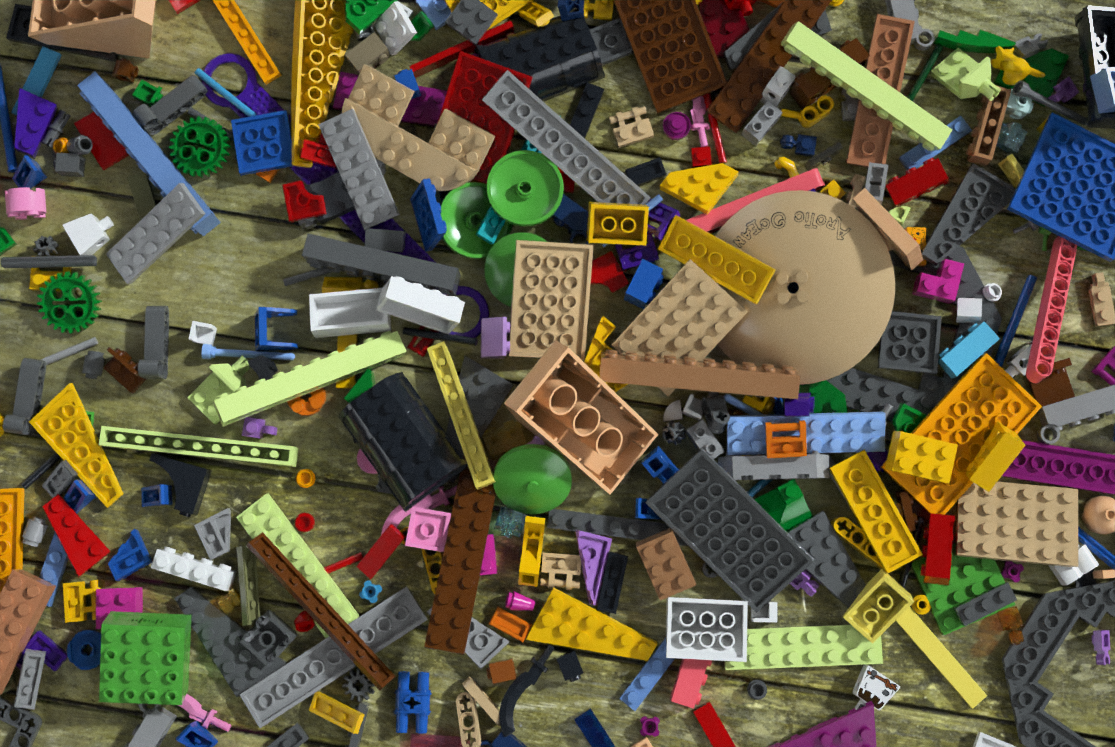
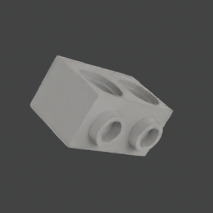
(761, 123)
(876, 180)
(704, 438)

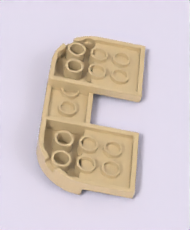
(449, 157)

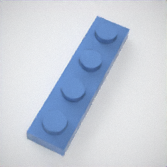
(918, 154)
(54, 566)
(647, 677)

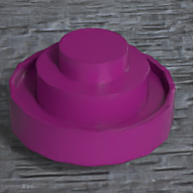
(676, 126)

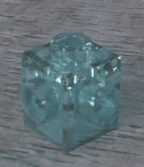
(1011, 137)
(510, 522)

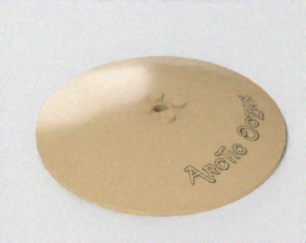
(841, 280)

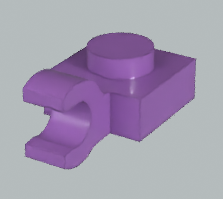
(1064, 91)
(256, 428)
(802, 581)

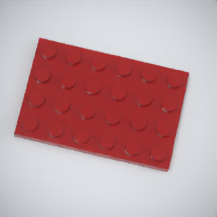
(468, 86)

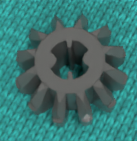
(355, 689)

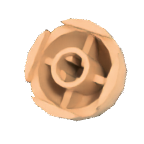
(1099, 515)

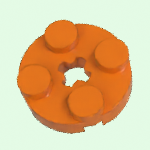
(310, 407)

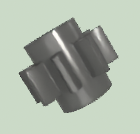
(45, 246)
(673, 432)

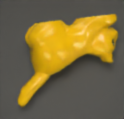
(1013, 66)

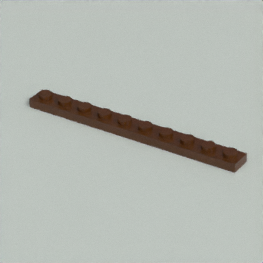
(321, 611)

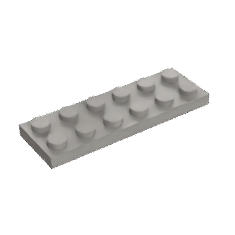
(359, 169)
(155, 233)

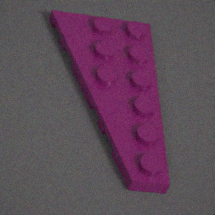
(849, 730)

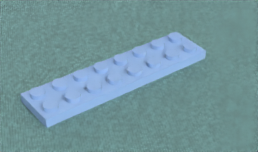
(823, 432)

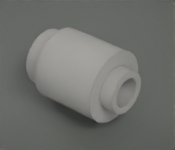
(34, 531)

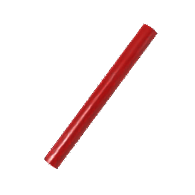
(715, 131)
(343, 563)

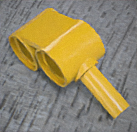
(814, 110)

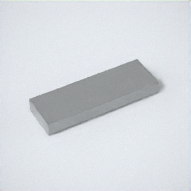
(29, 679)

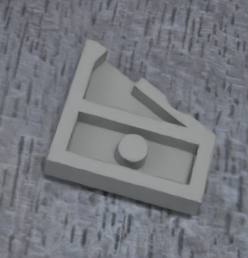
(215, 533)

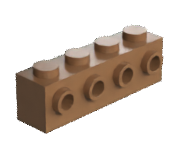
(988, 128)

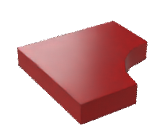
(301, 203)
(608, 273)

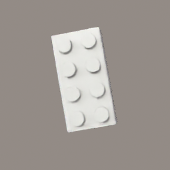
(420, 305)
(347, 313)

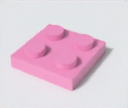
(428, 529)

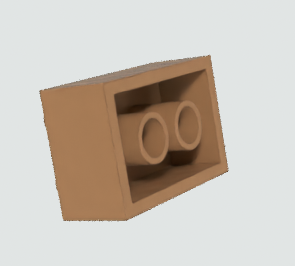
(665, 563)

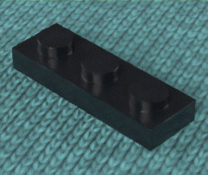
(586, 109)
(612, 582)

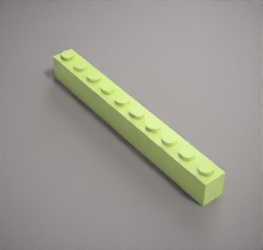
(866, 87)
(308, 378)
(198, 446)

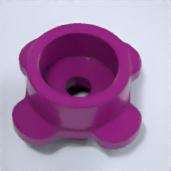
(1006, 571)
(649, 721)

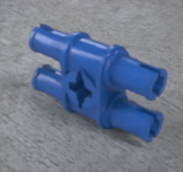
(403, 708)

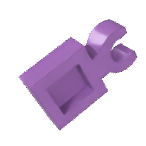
(1101, 644)

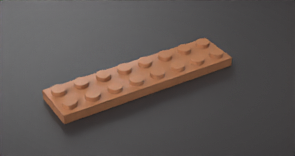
(887, 61)

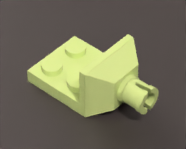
(966, 76)
(222, 380)

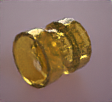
(229, 601)

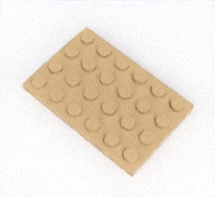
(550, 297)
(682, 319)
(1019, 524)

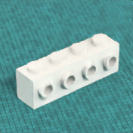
(196, 570)

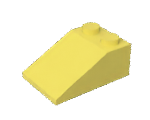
(878, 606)

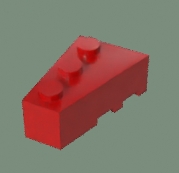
(938, 549)

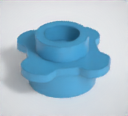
(365, 591)

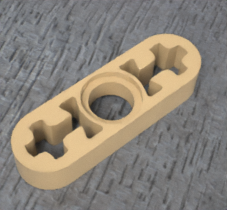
(482, 699)
(461, 716)

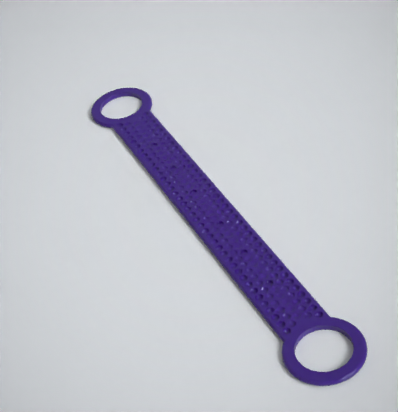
(262, 103)

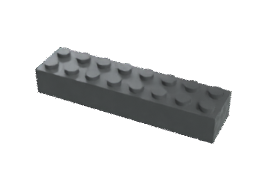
(379, 264)

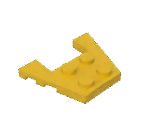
(597, 346)

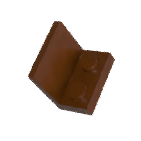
(124, 370)
(1055, 386)
(911, 510)

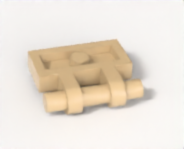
(633, 132)
(561, 564)

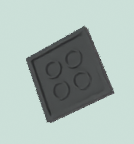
(910, 343)

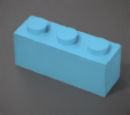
(967, 349)

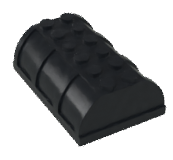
(1096, 52)
(555, 55)
(402, 440)

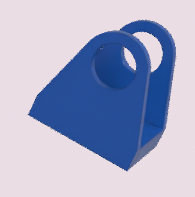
(261, 316)

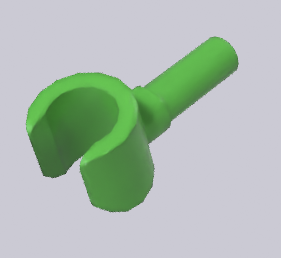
(1046, 233)

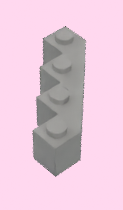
(762, 468)

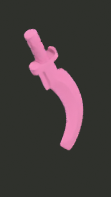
(697, 113)
(429, 502)
(194, 708)

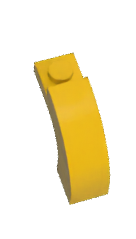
(531, 551)

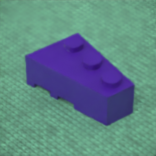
(32, 122)

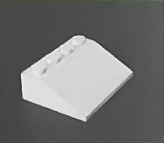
(706, 629)

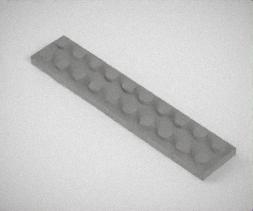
(561, 143)
(328, 662)

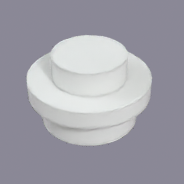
(992, 292)

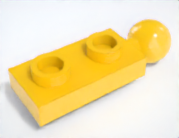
(340, 284)

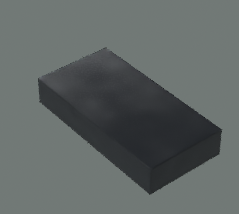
(646, 172)

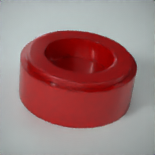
(304, 522)

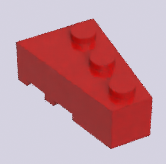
(917, 182)

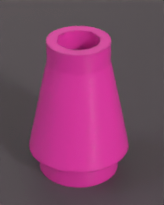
(516, 601)

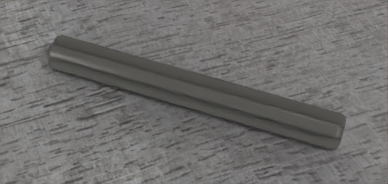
(49, 261)

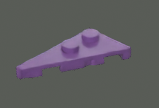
(593, 555)

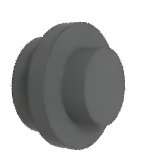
(757, 689)

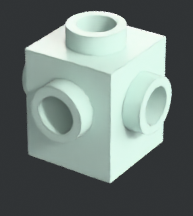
(1018, 107)

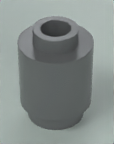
(79, 145)
(93, 364)

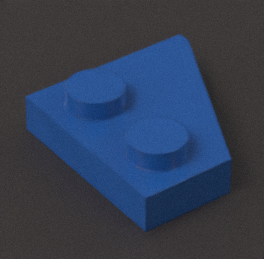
(130, 557)

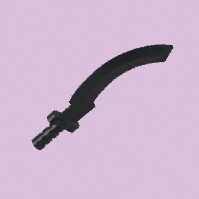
(518, 686)

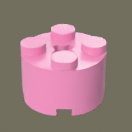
(25, 202)

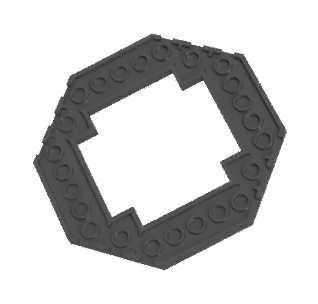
(871, 393)
(1025, 663)

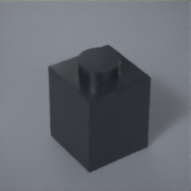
(570, 666)

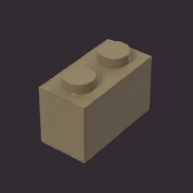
(369, 52)

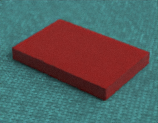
(105, 146)

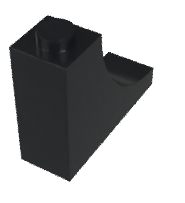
(189, 483)

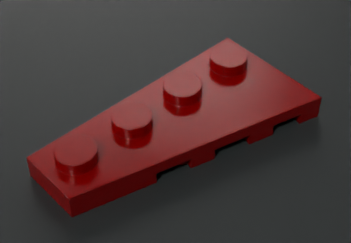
(78, 540)

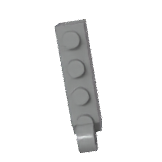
(906, 10)
(1073, 410)
(153, 727)

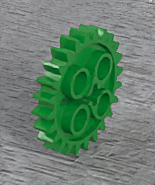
(204, 130)
(68, 286)

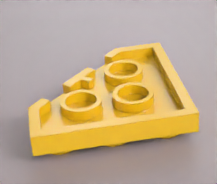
(700, 186)

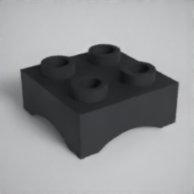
(335, 197)
(263, 367)

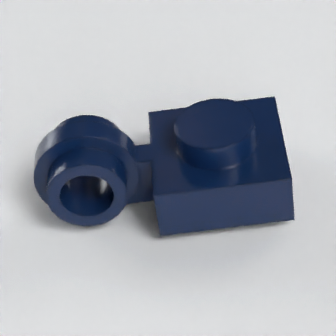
(804, 145)

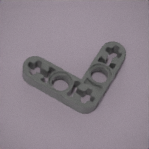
(21, 723)

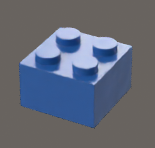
(643, 284)

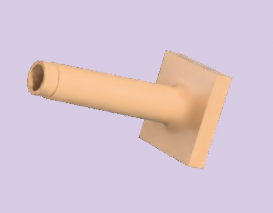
(891, 231)

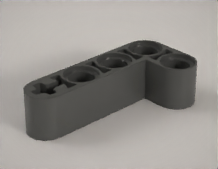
(170, 106)
(156, 343)
(27, 397)

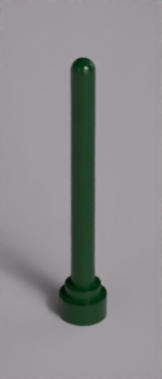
(925, 71)

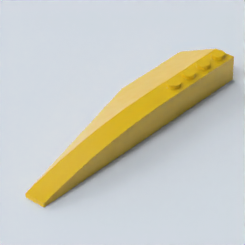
(317, 57)

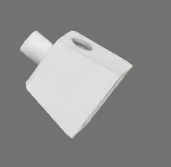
(88, 233)

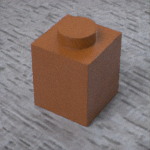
(501, 670)

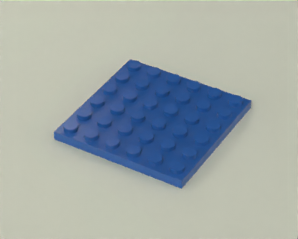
(1070, 186)

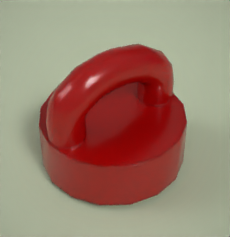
(304, 622)

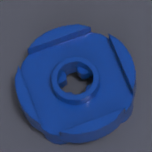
(78, 643)

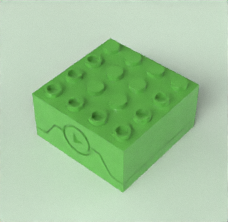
(145, 658)

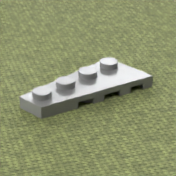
(482, 643)

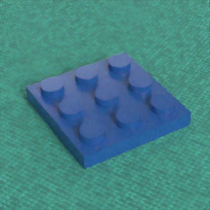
(263, 142)
(428, 214)

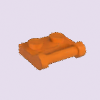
(786, 445)

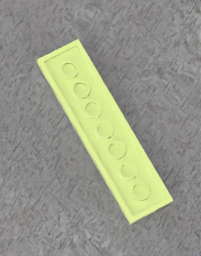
(268, 518)
(807, 648)

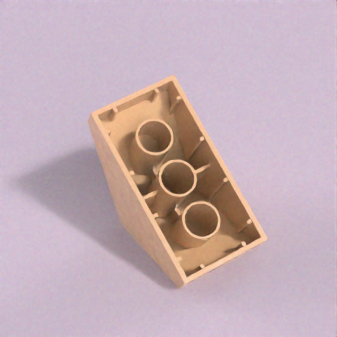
(95, 25)
(580, 417)

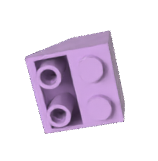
(494, 337)

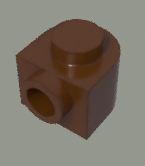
(125, 70)

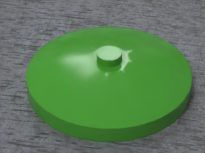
(525, 188)
(463, 214)
(500, 265)
(532, 479)

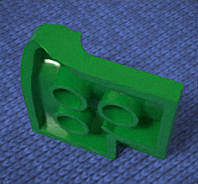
(786, 505)

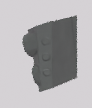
(268, 637)

